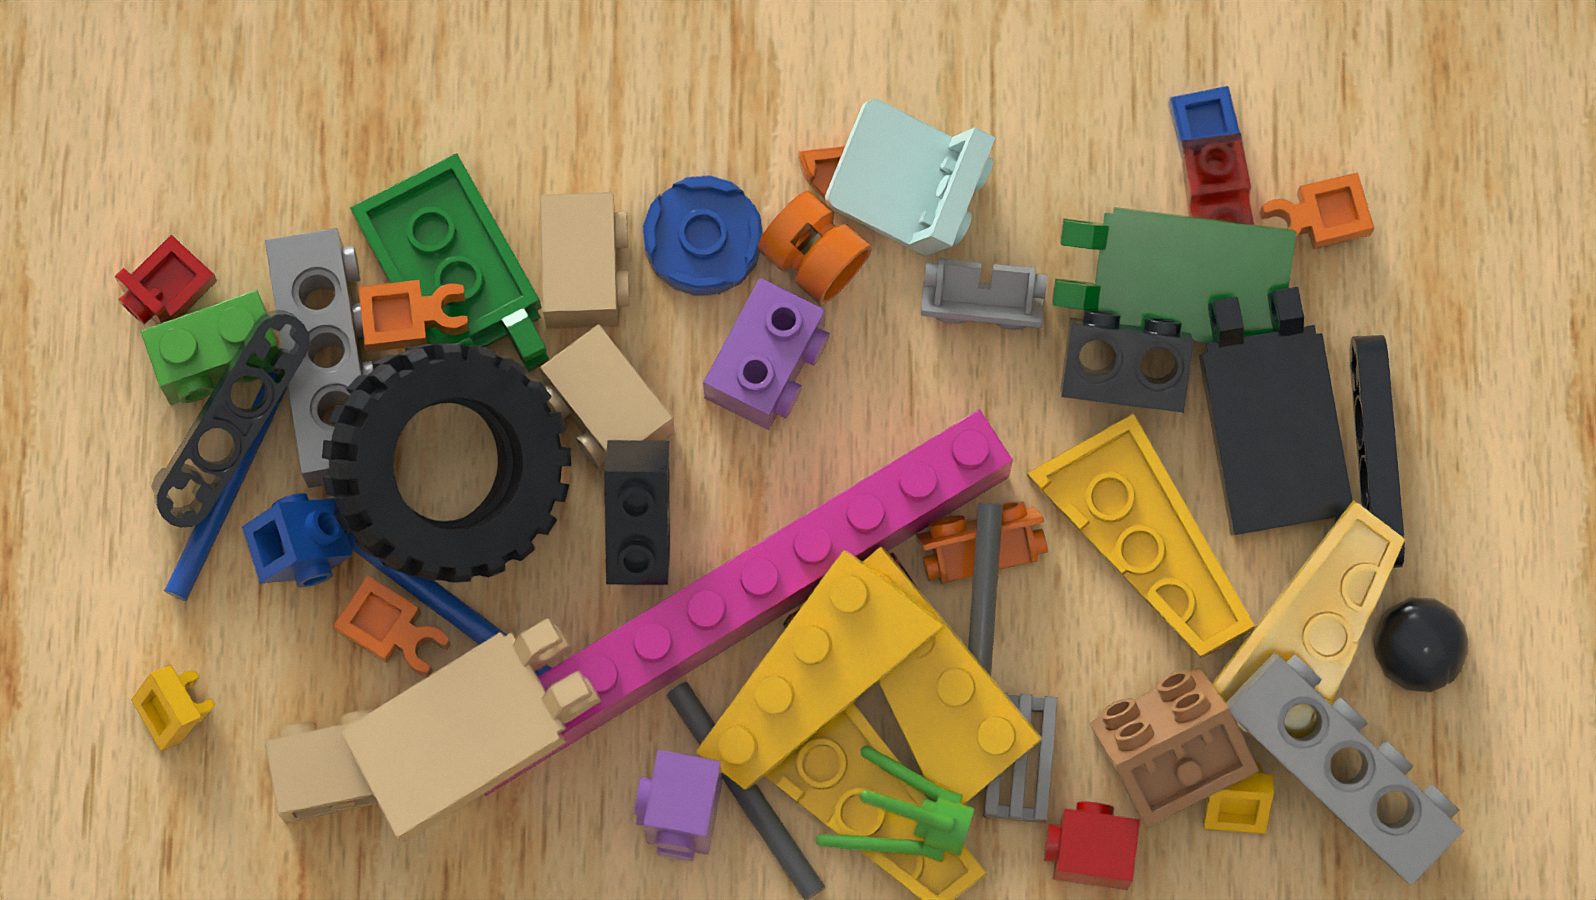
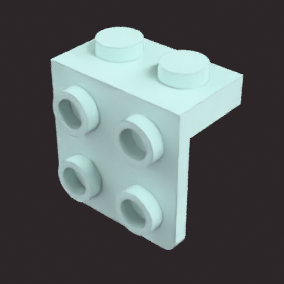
(909, 178)

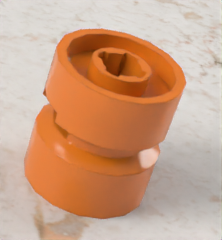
(829, 262)

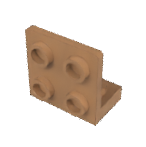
(1174, 745)

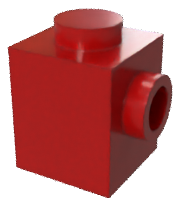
(1093, 846)

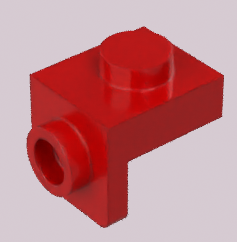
(164, 283)

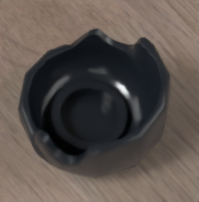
(1421, 644)

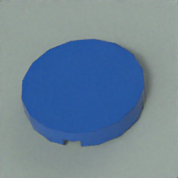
(702, 235)

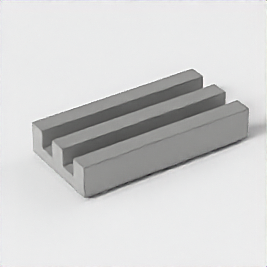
(1016, 811)

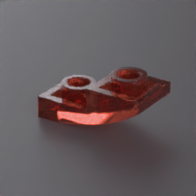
(1217, 178)

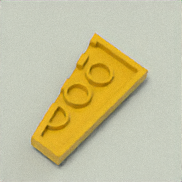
(1140, 524)
(1321, 611)
(825, 659)
(951, 706)
(828, 781)

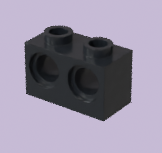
(1123, 379)
(637, 512)

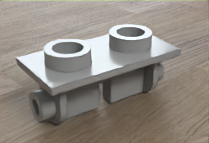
(956, 295)

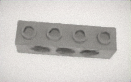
(296, 269)
(1406, 845)

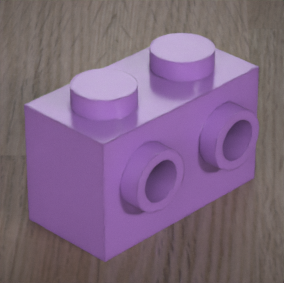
(765, 355)
(679, 804)

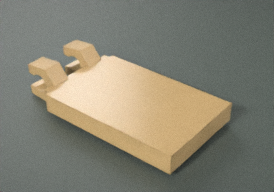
(467, 728)

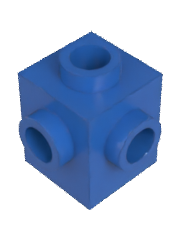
(307, 535)

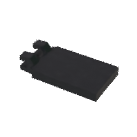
(1273, 418)

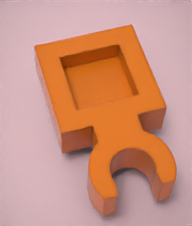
(1327, 210)
(398, 315)
(384, 622)

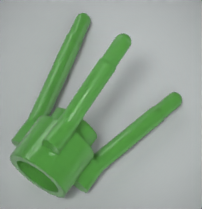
(940, 822)

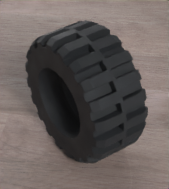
(525, 476)

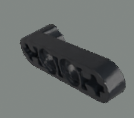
(238, 422)
(1376, 433)

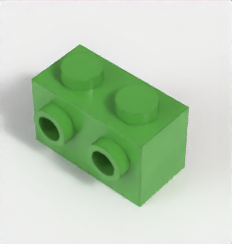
(198, 347)

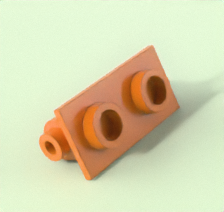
(955, 540)

